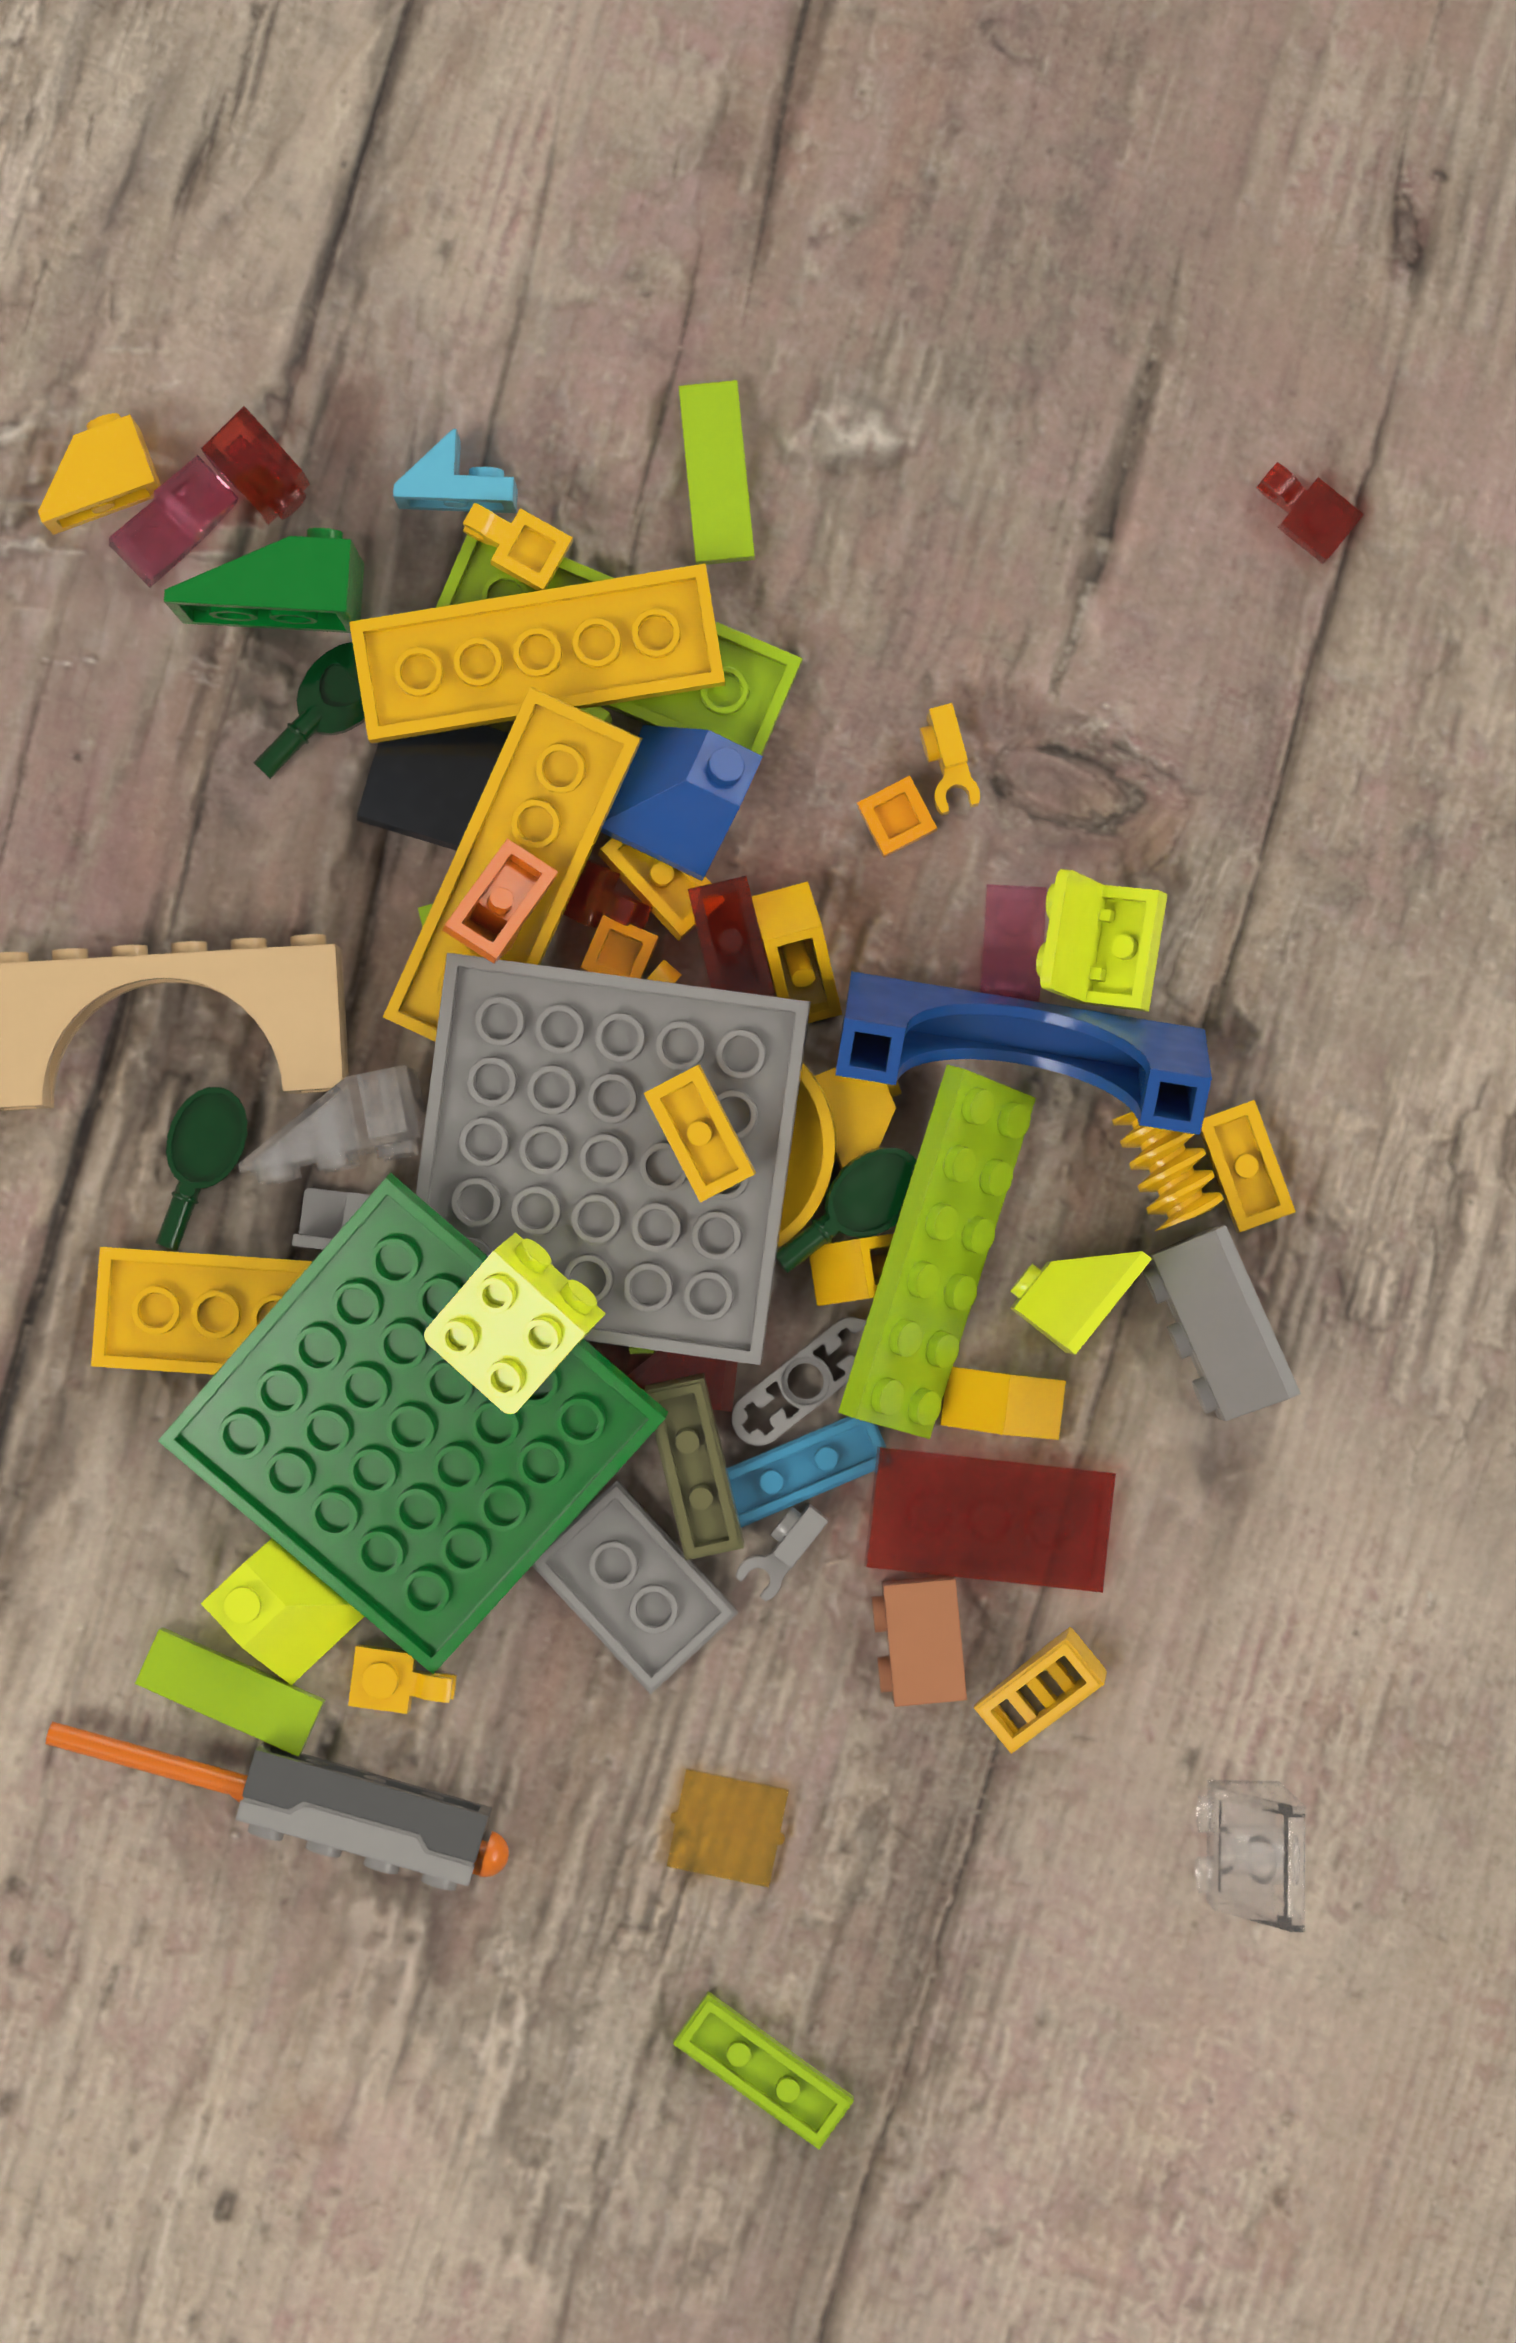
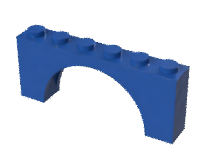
(1144, 1063)

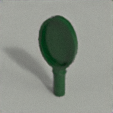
(326, 704)
(201, 1152)
(859, 1203)

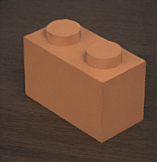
(922, 1641)

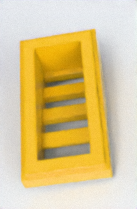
(1082, 1659)

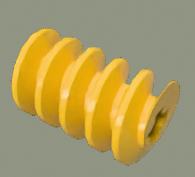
(1170, 1171)

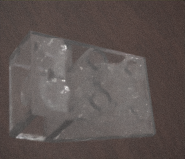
(355, 1118)

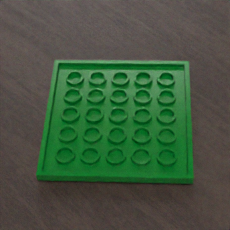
(385, 1457)

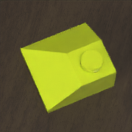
(1075, 1295)
(281, 1612)

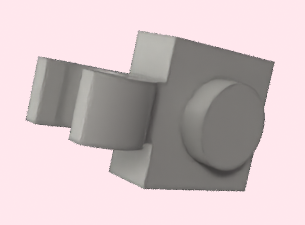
(794, 1536)

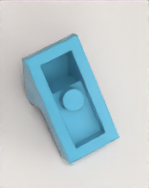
(438, 486)

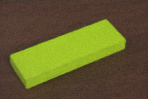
(716, 472)
(230, 1691)
(763, 2070)

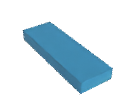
(803, 1468)

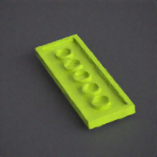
(754, 671)
(937, 1253)

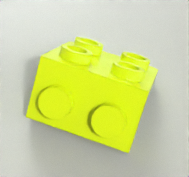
(1101, 942)
(513, 1323)

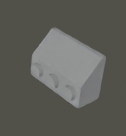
(1220, 1325)

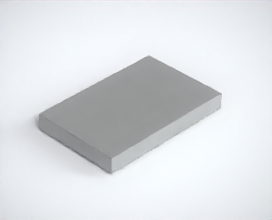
(634, 1587)

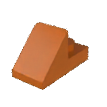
(500, 902)

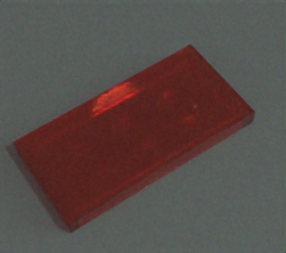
(989, 1519)

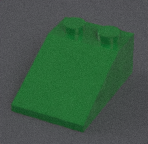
(285, 585)

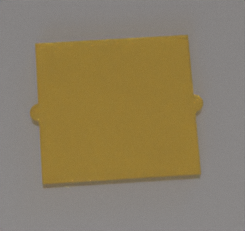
(727, 1827)

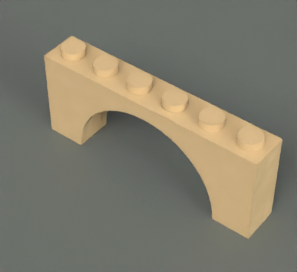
(287, 990)

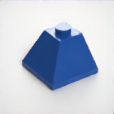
(681, 796)

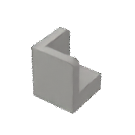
(325, 1215)

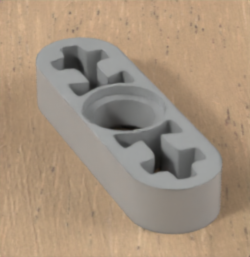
(805, 1406)

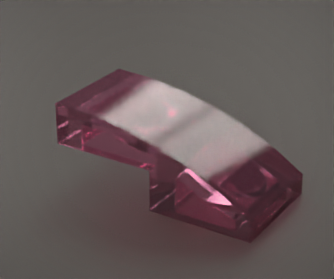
(174, 522)
(1012, 940)

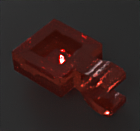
(1316, 516)
(596, 897)

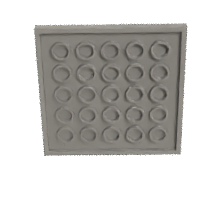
(550, 1137)

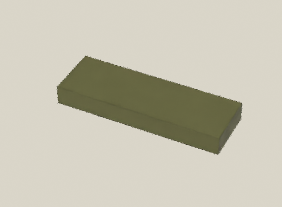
(696, 1468)

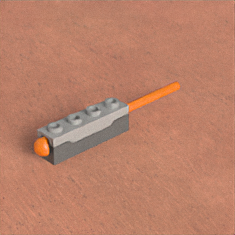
(329, 1808)

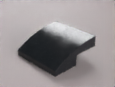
(430, 783)

